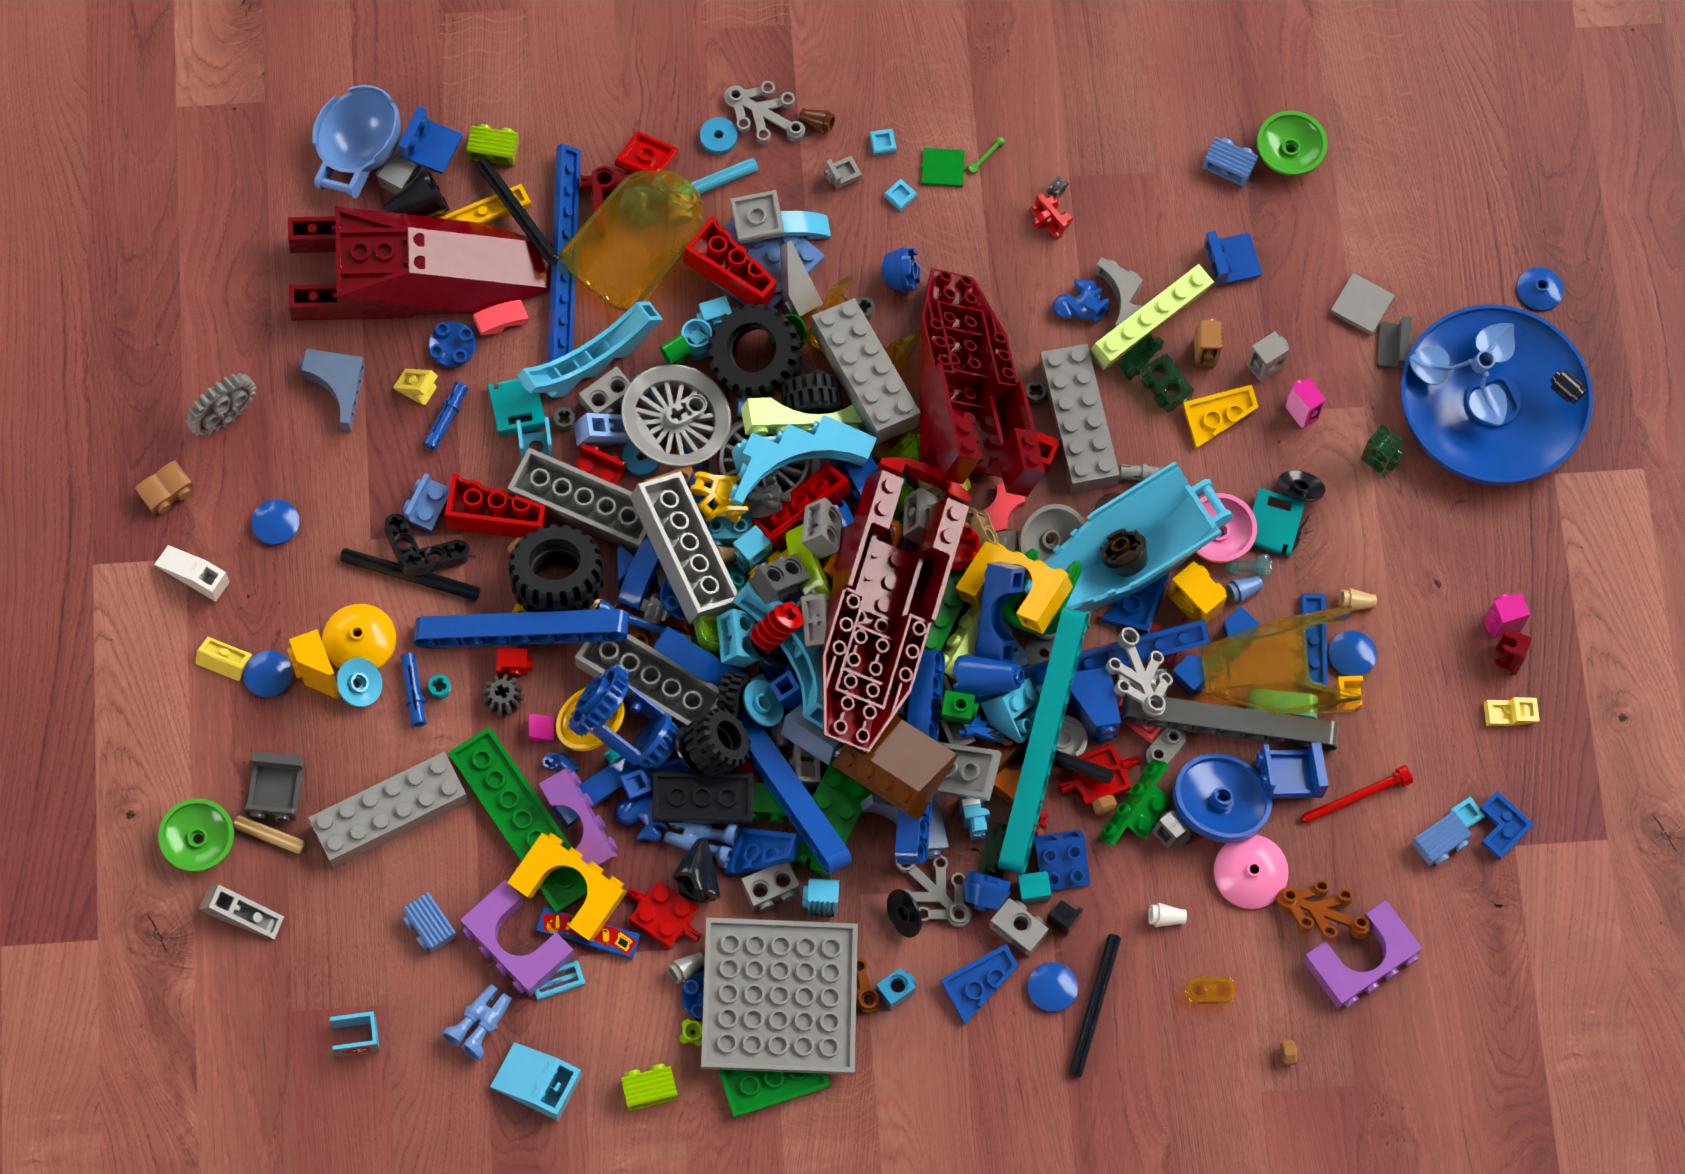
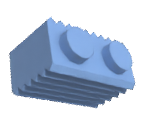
(1230, 161)
(1442, 839)
(429, 923)

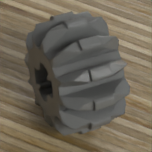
(509, 689)

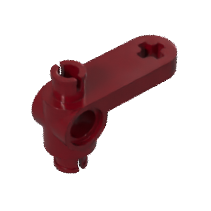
(600, 190)

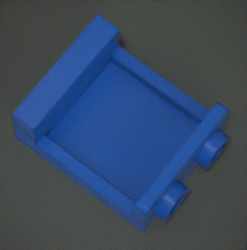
(1292, 772)

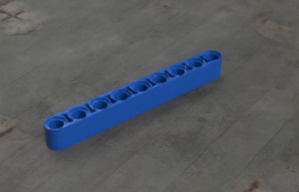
(521, 628)
(923, 714)
(795, 799)

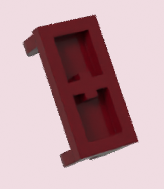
(1515, 647)

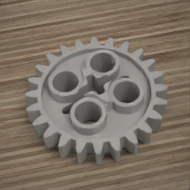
(221, 404)

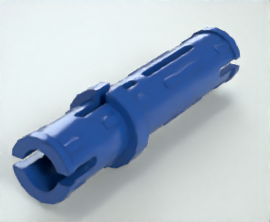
(449, 409)
(417, 716)

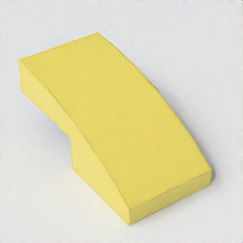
(1511, 712)

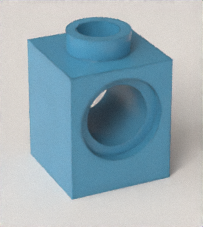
(893, 998)

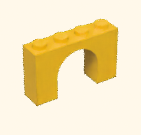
(1047, 591)
(602, 893)

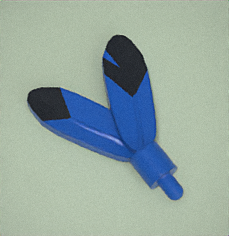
(979, 729)

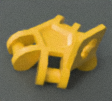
(719, 492)

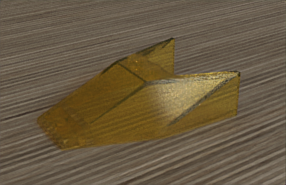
(1270, 667)

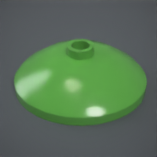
(1292, 131)
(192, 820)

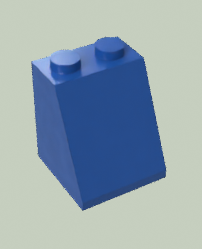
(1095, 704)

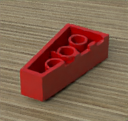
(728, 264)
(490, 511)

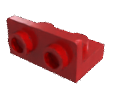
(600, 464)

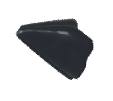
(697, 874)

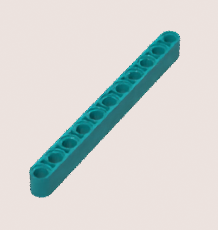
(1043, 741)

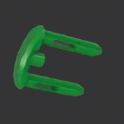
(1009, 614)

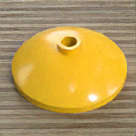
(374, 644)
(588, 741)

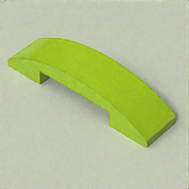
(810, 562)

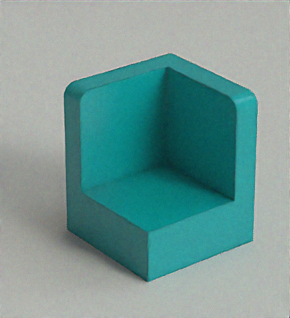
(1033, 888)

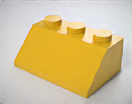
(312, 663)

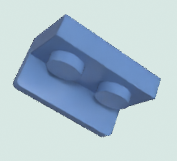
(426, 504)

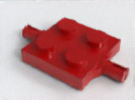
(1093, 789)
(664, 914)

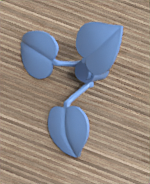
(1495, 346)

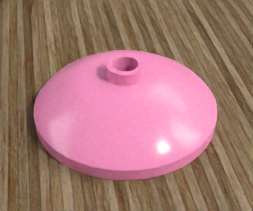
(1237, 534)
(1239, 884)

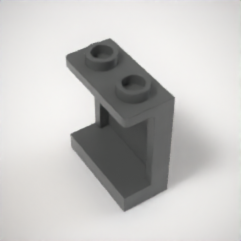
(275, 786)

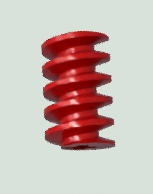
(776, 626)

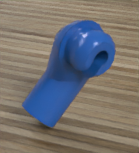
(559, 761)

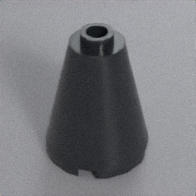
(419, 198)

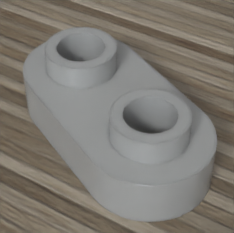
(1166, 746)

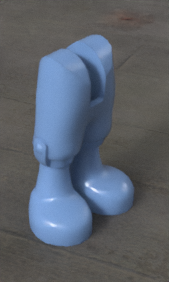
(694, 831)
(487, 1018)

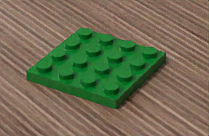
(760, 1090)

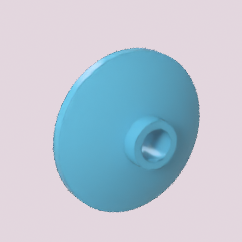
(368, 681)
(762, 703)

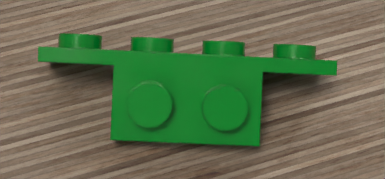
(1140, 807)

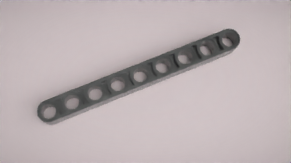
(1236, 723)

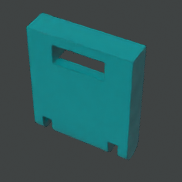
(514, 401)
(1275, 525)

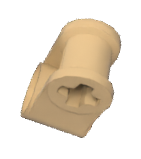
(982, 524)

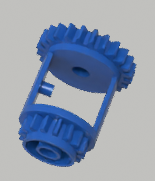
(600, 702)

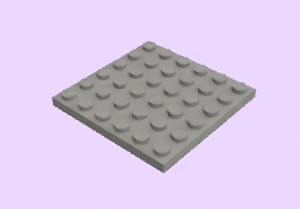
(779, 996)

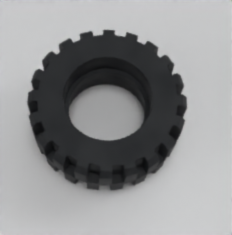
(733, 328)
(552, 547)

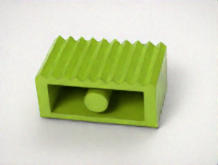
(492, 144)
(649, 1087)

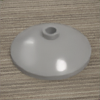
(1048, 519)

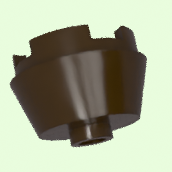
(1125, 552)

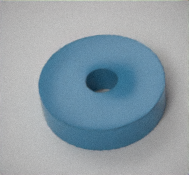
(715, 145)
(636, 467)

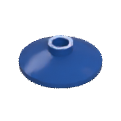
(1540, 298)

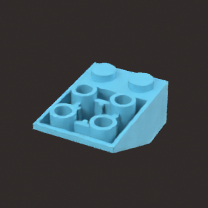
(537, 1080)

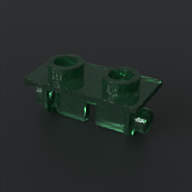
(1139, 355)
(992, 851)

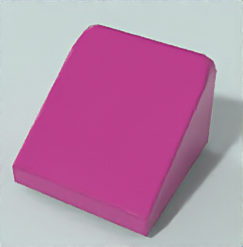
(541, 728)

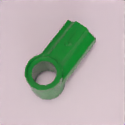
(675, 350)

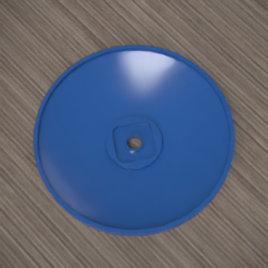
(1538, 424)

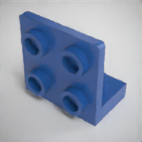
(428, 142)
(1232, 258)
(1063, 858)

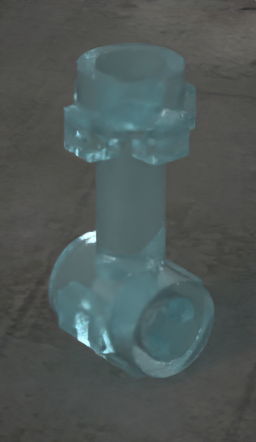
(1261, 565)

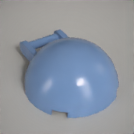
(355, 136)

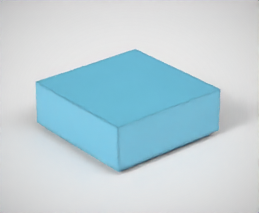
(883, 142)
(900, 195)
(1468, 812)

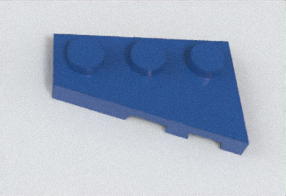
(761, 850)
(977, 981)

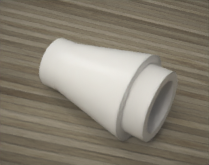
(1165, 915)

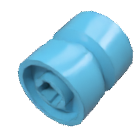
(697, 335)

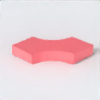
(1002, 507)

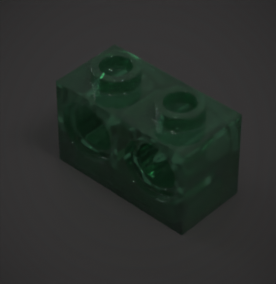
(1172, 381)
(1383, 450)

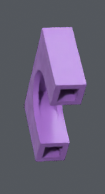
(528, 970)
(1346, 985)

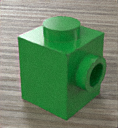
(950, 708)

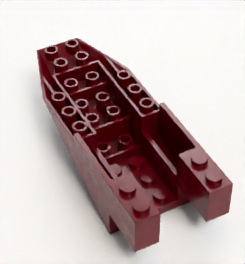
(412, 266)
(969, 391)
(881, 612)

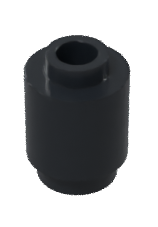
(1567, 386)

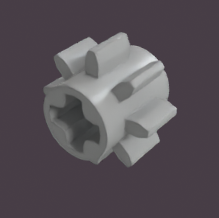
(654, 609)

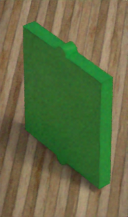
(943, 167)

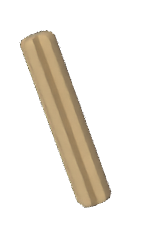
(268, 834)

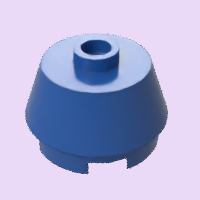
(901, 269)
(985, 890)

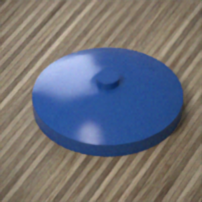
(1221, 798)

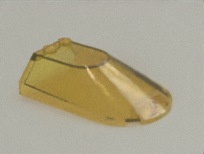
(635, 237)

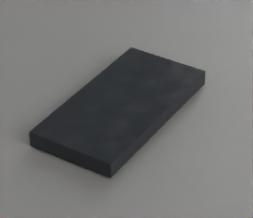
(702, 798)

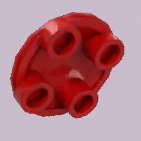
(967, 549)

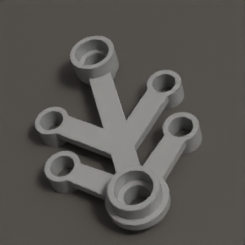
(763, 110)
(1142, 677)
(937, 894)

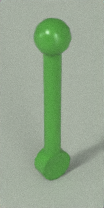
(973, 168)

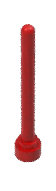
(1400, 777)

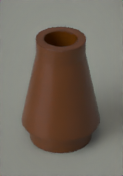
(819, 119)

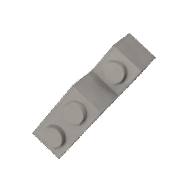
(1124, 285)

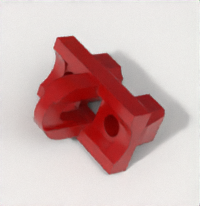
(1044, 209)

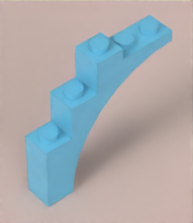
(589, 360)
(826, 440)
(804, 659)

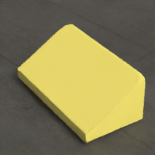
(222, 658)

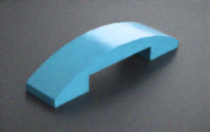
(805, 224)

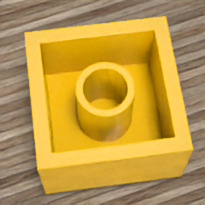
(1197, 593)

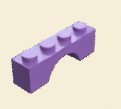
(565, 790)

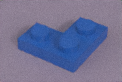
(1510, 825)

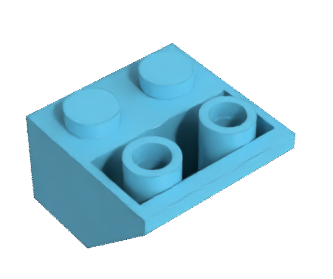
(1013, 711)

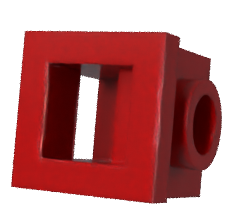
(1048, 447)
(513, 662)

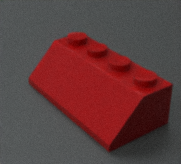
(824, 483)

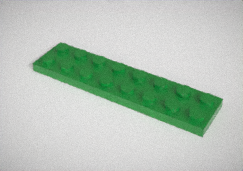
(515, 810)

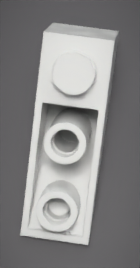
(193, 572)

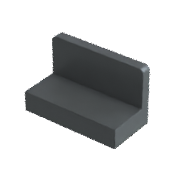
(1394, 343)

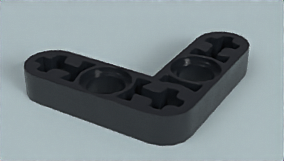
(414, 554)

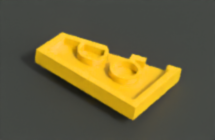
(1218, 412)

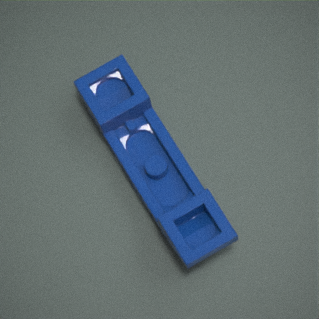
(639, 576)
(692, 657)
(640, 782)
(598, 788)

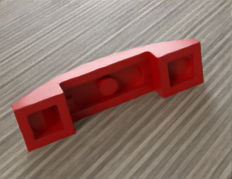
(925, 473)

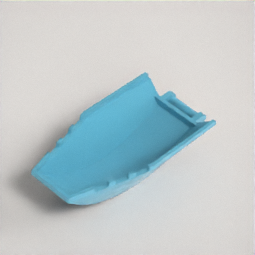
(1162, 511)

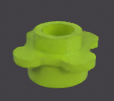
(686, 1036)

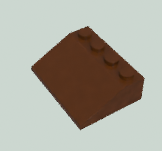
(900, 766)

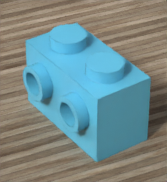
(726, 532)

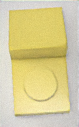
(416, 384)

